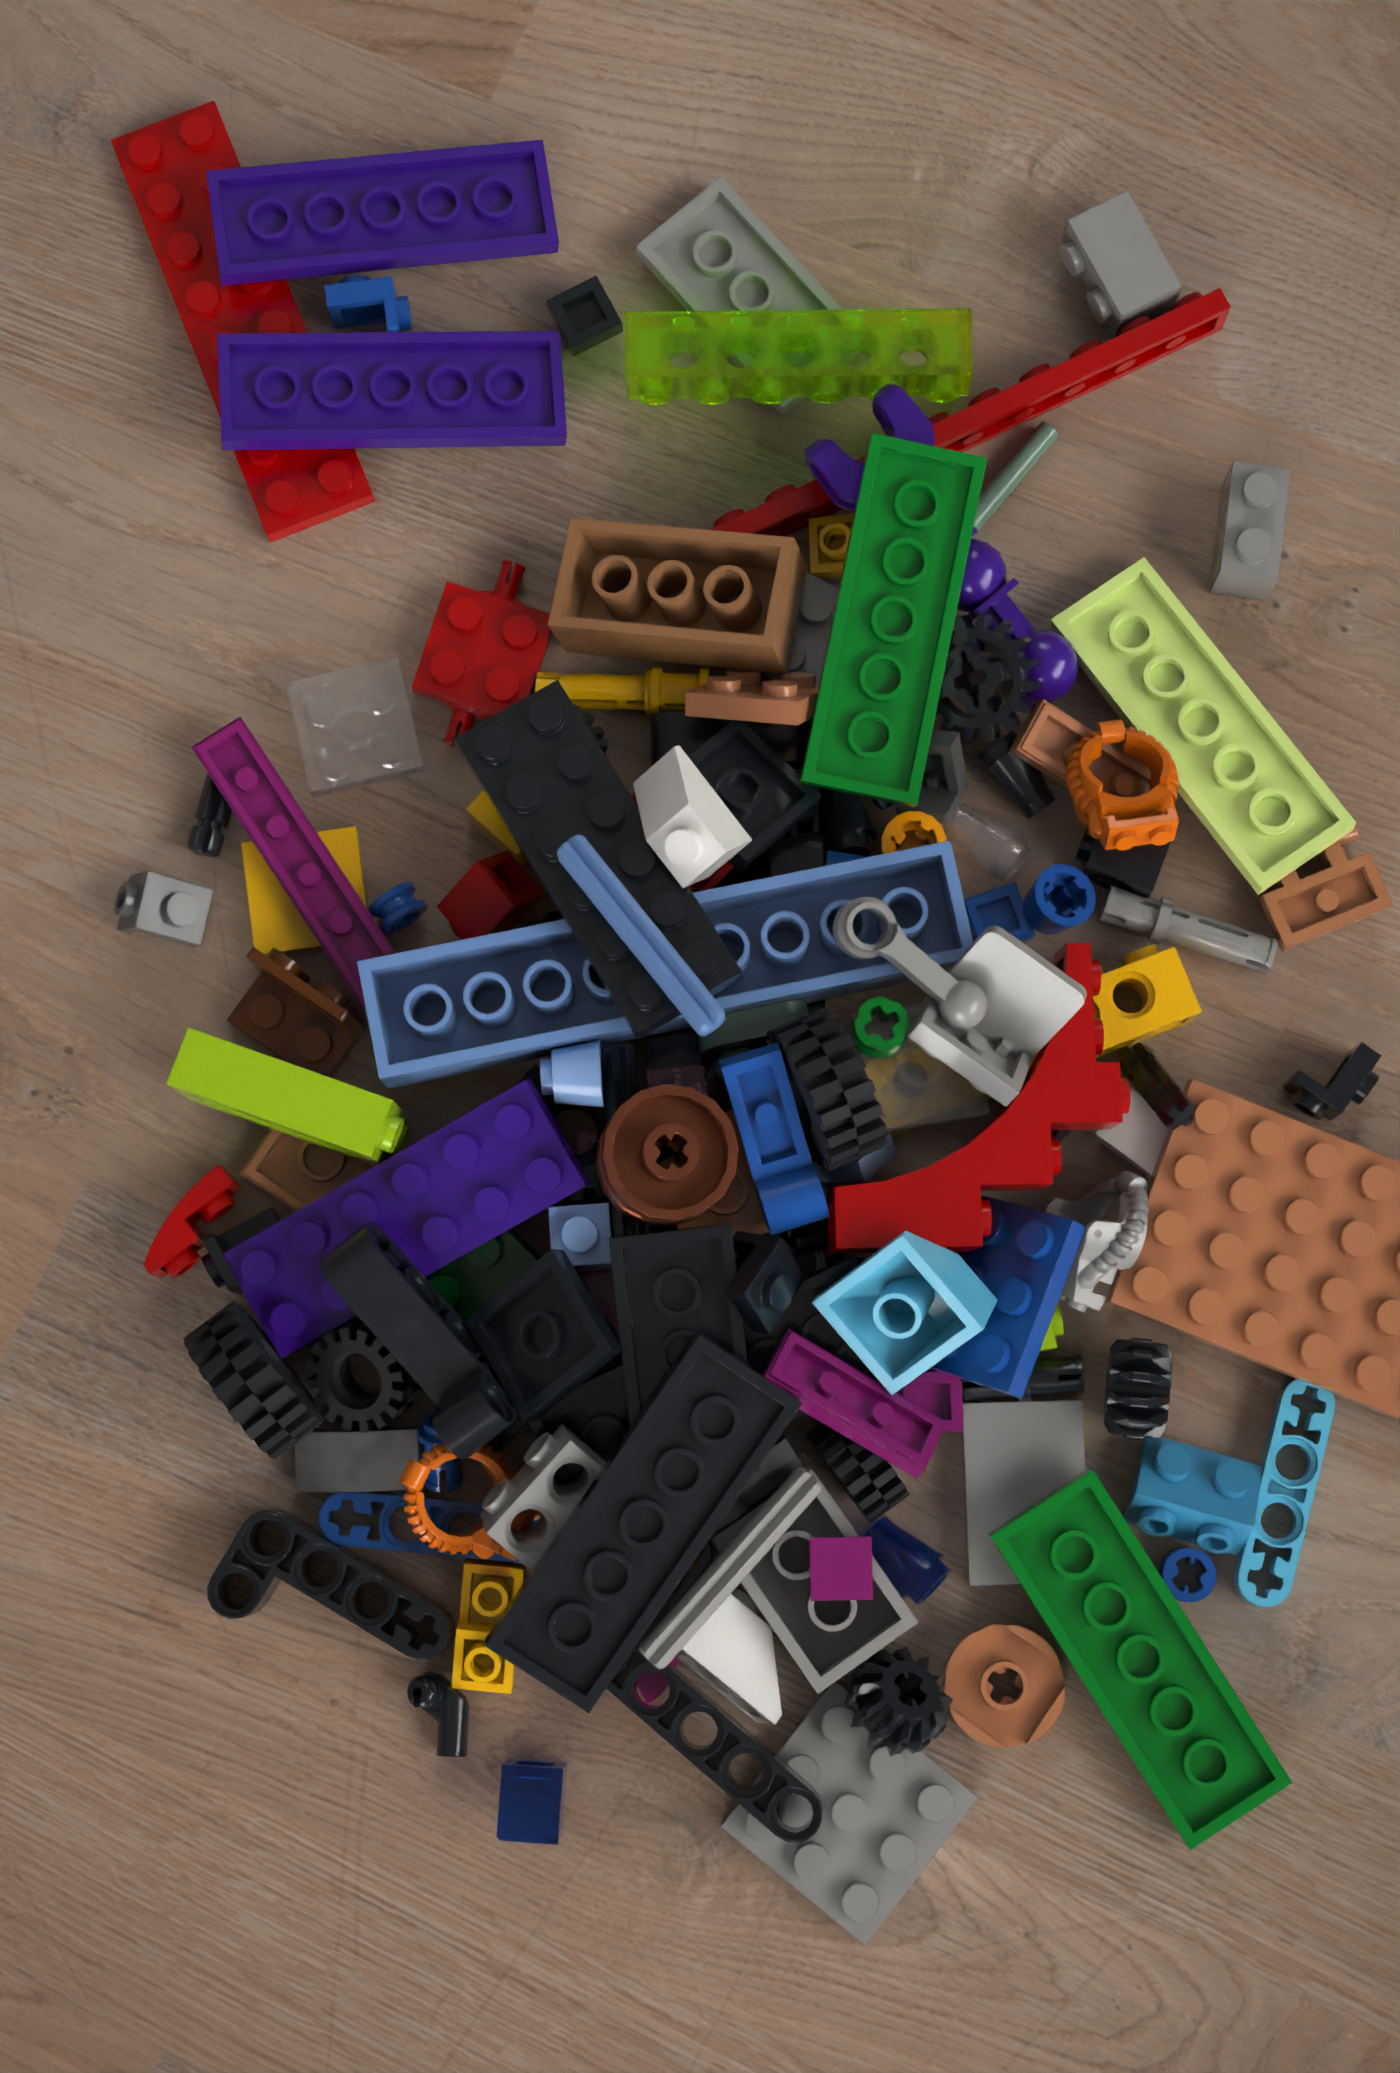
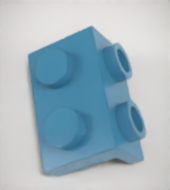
(1194, 1495)

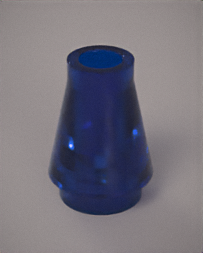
(907, 1561)

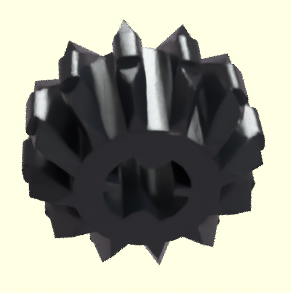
(1137, 1388)
(898, 1701)

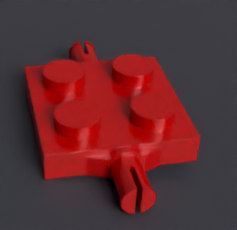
(482, 651)

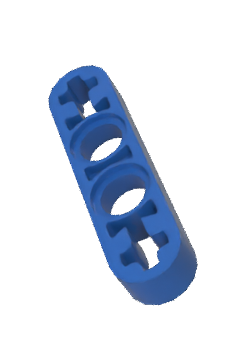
(439, 1512)

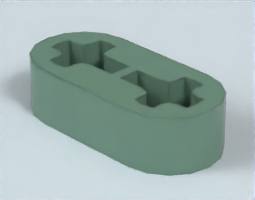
(750, 1026)

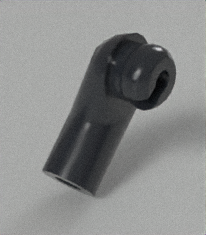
(445, 1706)

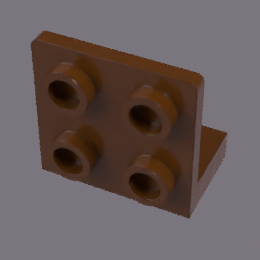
(295, 1019)

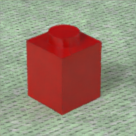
(490, 897)

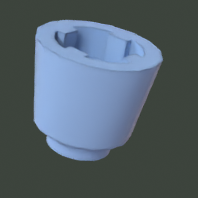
(574, 1075)

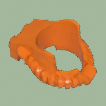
(1124, 820)
(476, 1539)

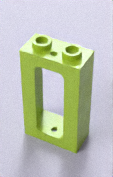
(288, 1098)

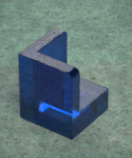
(531, 1801)

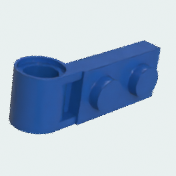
(773, 1139)

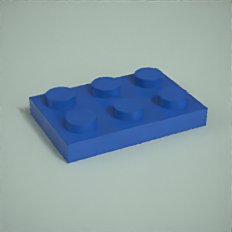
(1026, 1271)

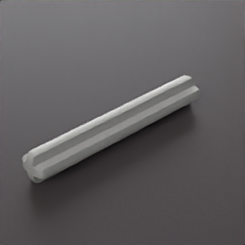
(730, 1568)

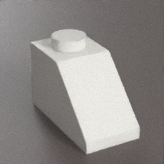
(686, 819)
(738, 1658)

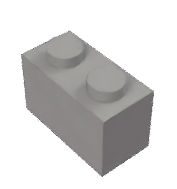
(1119, 263)
(1250, 530)

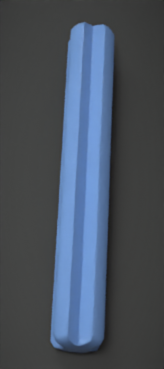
(641, 935)

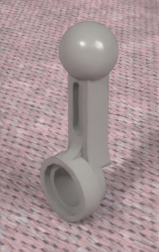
(959, 1002)

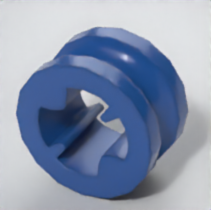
(397, 908)
(1206, 1578)

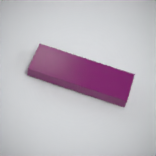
(855, 1404)

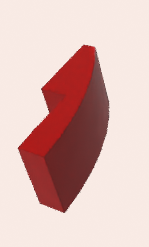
(179, 1238)

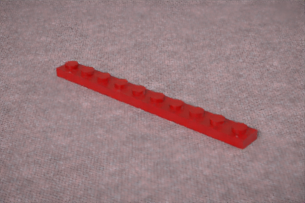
(997, 412)

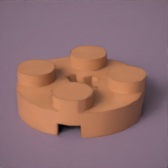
(1038, 1677)

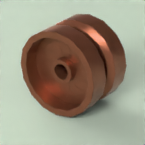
(689, 1127)

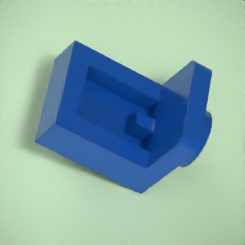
(367, 301)

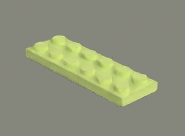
(1227, 748)

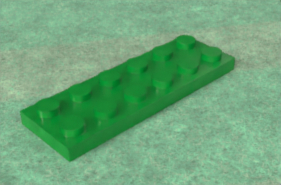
(893, 620)
(1140, 1658)

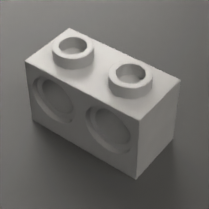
(535, 1490)

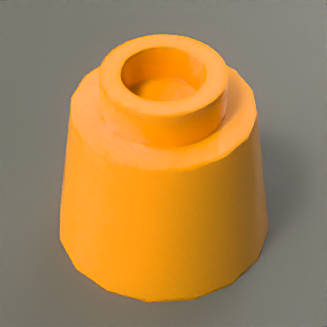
(911, 831)

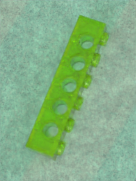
(771, 335)

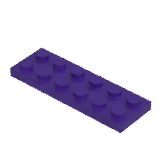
(382, 212)
(391, 390)
(430, 1200)

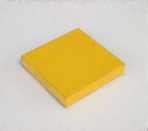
(273, 914)

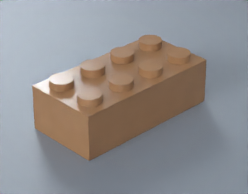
(678, 595)

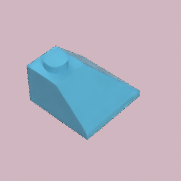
(907, 1308)

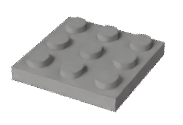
(877, 1817)

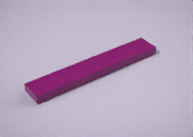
(293, 851)

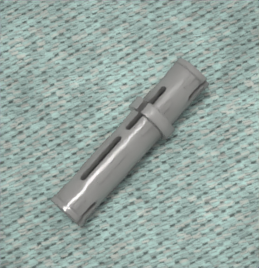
(1197, 932)

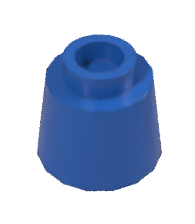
(1059, 899)

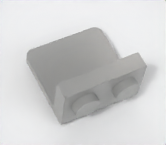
(1024, 1010)

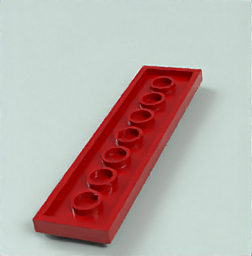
(171, 191)

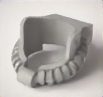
(1104, 1243)

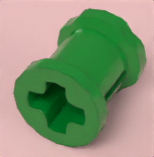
(886, 1010)

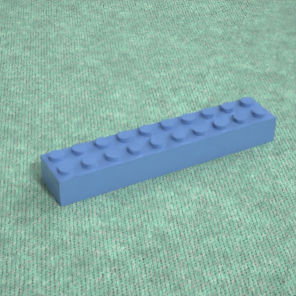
(535, 990)

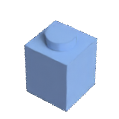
(582, 1234)

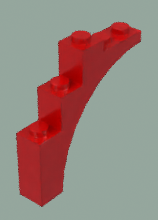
(1010, 1154)

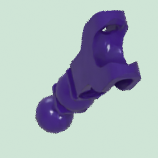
(984, 578)

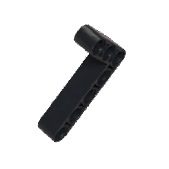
(731, 1737)

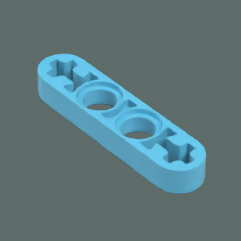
(1294, 1494)

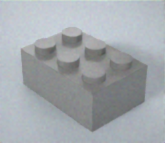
(821, 1636)

